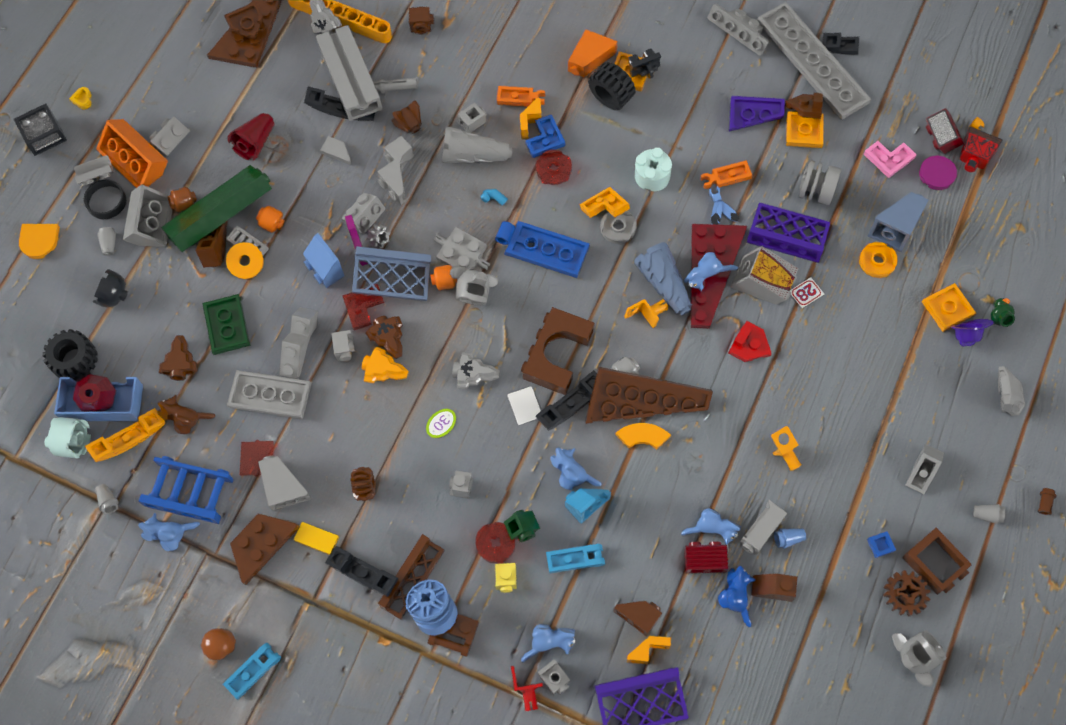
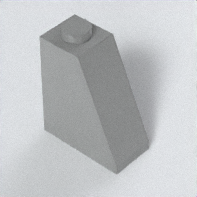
(280, 484)

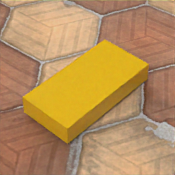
(316, 538)

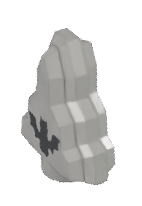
(323, 18)
(472, 371)

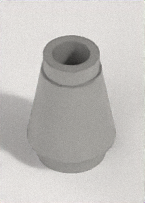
(107, 240)
(106, 500)
(990, 513)

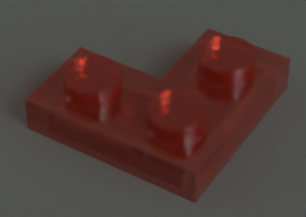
(357, 307)

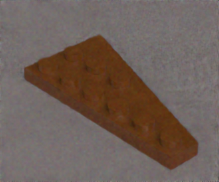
(243, 50)
(637, 396)

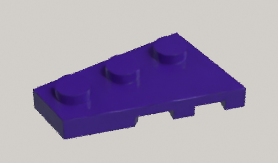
(754, 111)

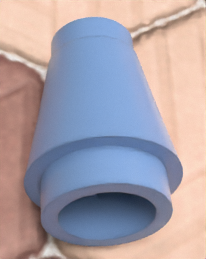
(788, 537)

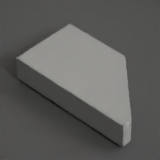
(335, 149)

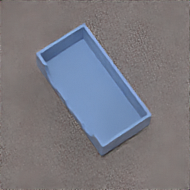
(125, 408)

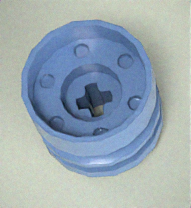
(431, 607)

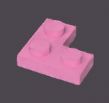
(888, 161)

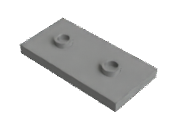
(269, 394)

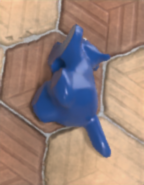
(735, 595)

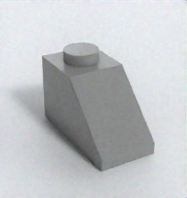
(925, 468)

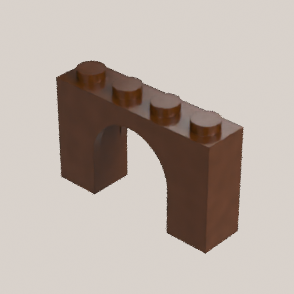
(557, 326)

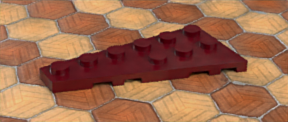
(725, 243)

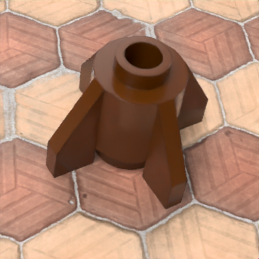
(408, 118)

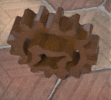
(906, 583)

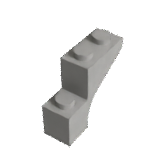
(390, 176)
(296, 342)

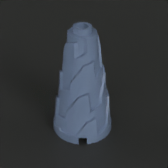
(660, 270)

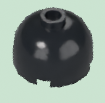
(110, 290)

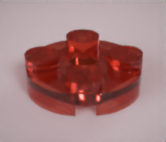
(551, 176)
(484, 546)

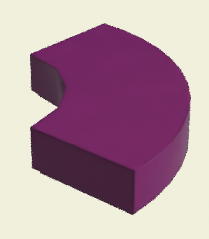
(354, 234)

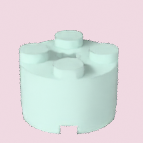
(653, 169)
(68, 437)

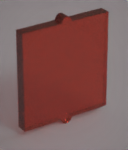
(252, 453)

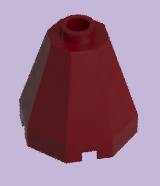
(102, 396)

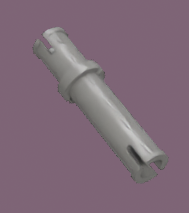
(397, 84)

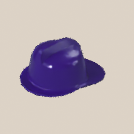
(971, 331)

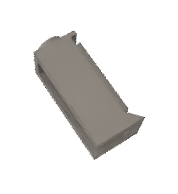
(763, 528)

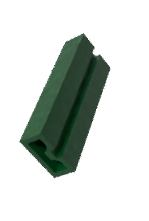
(217, 207)

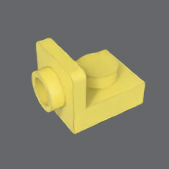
(505, 577)

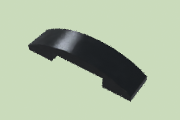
(330, 105)
(569, 404)
(361, 572)

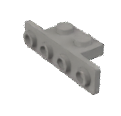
(740, 27)

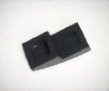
(841, 45)

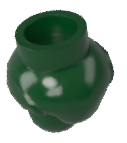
(1003, 313)

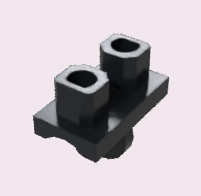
(646, 65)

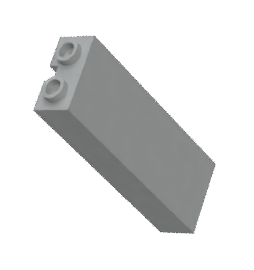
(349, 73)

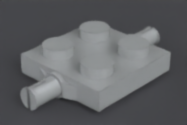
(461, 250)

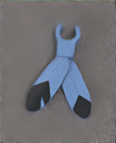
(721, 208)

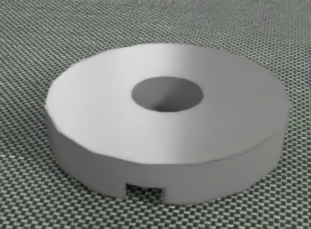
(618, 236)

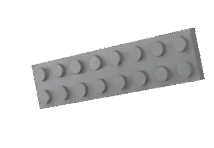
(814, 60)

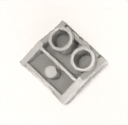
(1011, 392)

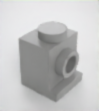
(472, 117)
(343, 345)
(461, 484)
(546, 674)

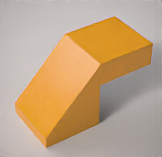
(529, 116)
(640, 654)

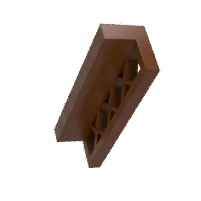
(408, 569)

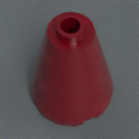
(251, 136)

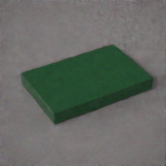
(226, 324)

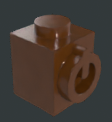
(420, 19)

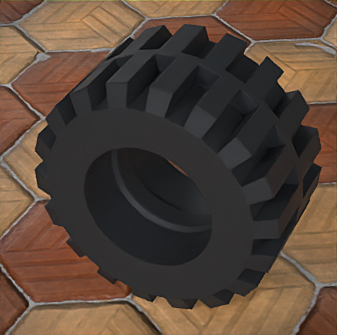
(611, 86)
(61, 345)

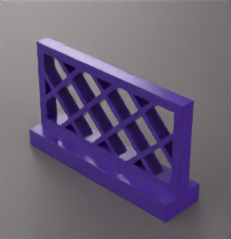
(785, 242)
(639, 682)

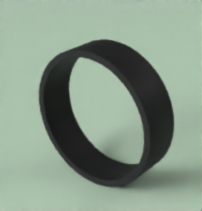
(96, 186)

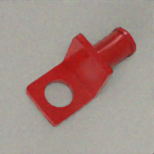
(528, 692)

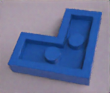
(549, 138)

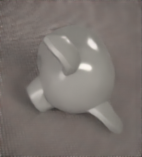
(472, 285)
(920, 654)

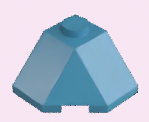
(586, 502)

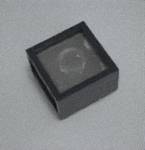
(40, 129)

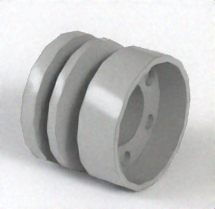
(819, 182)

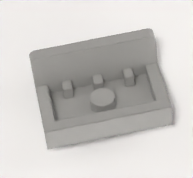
(169, 136)
(93, 169)
(365, 211)

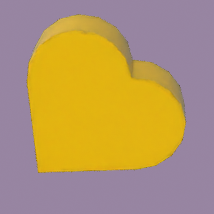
(82, 98)

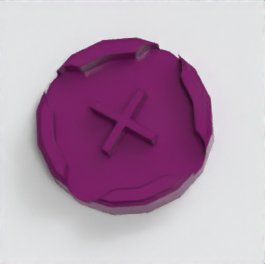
(938, 172)

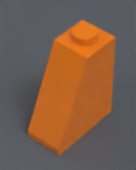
(591, 53)

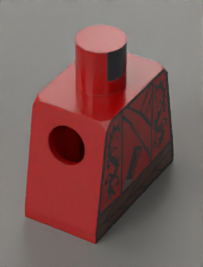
(978, 149)

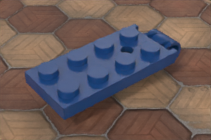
(550, 249)

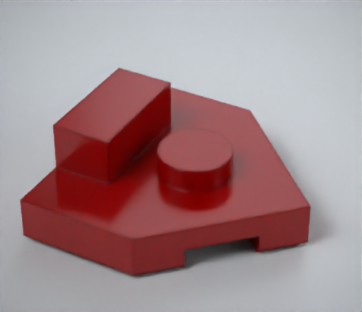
(750, 343)

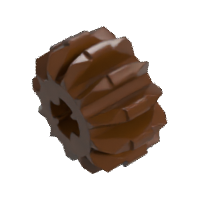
(363, 484)

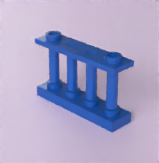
(172, 503)

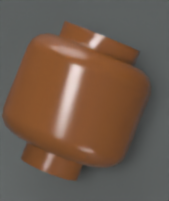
(181, 199)

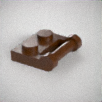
(462, 628)

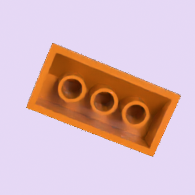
(131, 153)

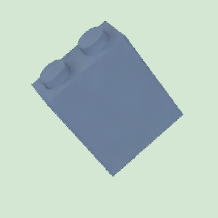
(898, 221)

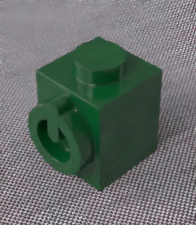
(522, 525)

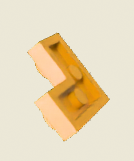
(608, 200)

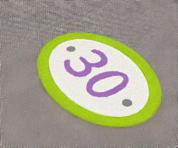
(441, 423)

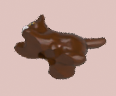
(183, 417)

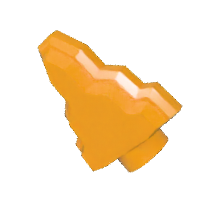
(382, 367)

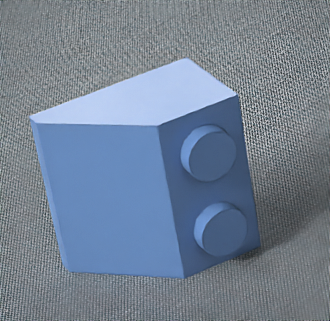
(323, 262)

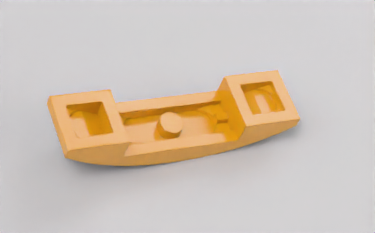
(127, 438)

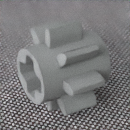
(383, 236)

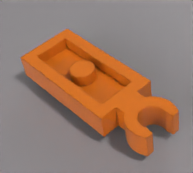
(518, 96)
(727, 175)

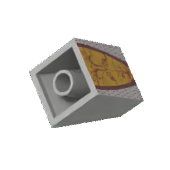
(765, 276)

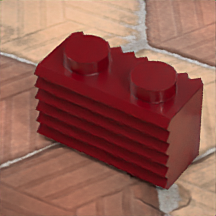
(706, 558)

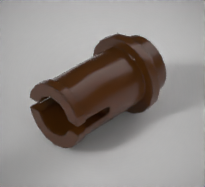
(1046, 502)

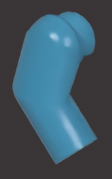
(490, 194)

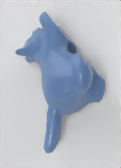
(707, 267)
(571, 472)
(712, 523)
(166, 532)
(546, 638)

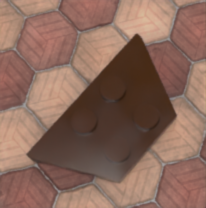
(259, 543)

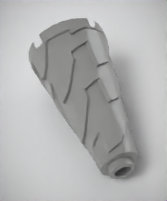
(470, 148)

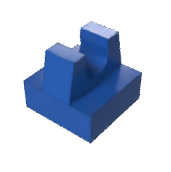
(881, 544)

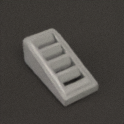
(238, 235)

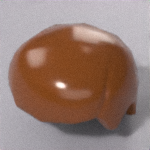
(218, 643)

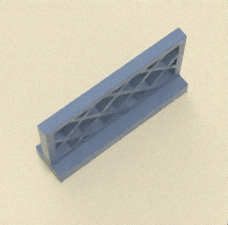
(390, 258)

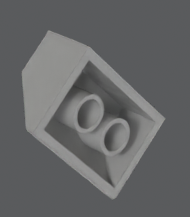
(146, 216)

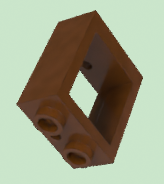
(921, 569)

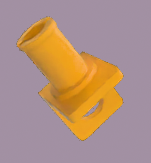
(649, 312)
(787, 449)

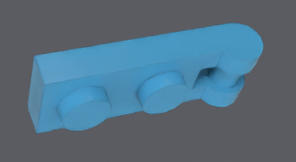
(574, 558)
(251, 671)

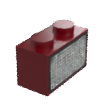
(944, 131)

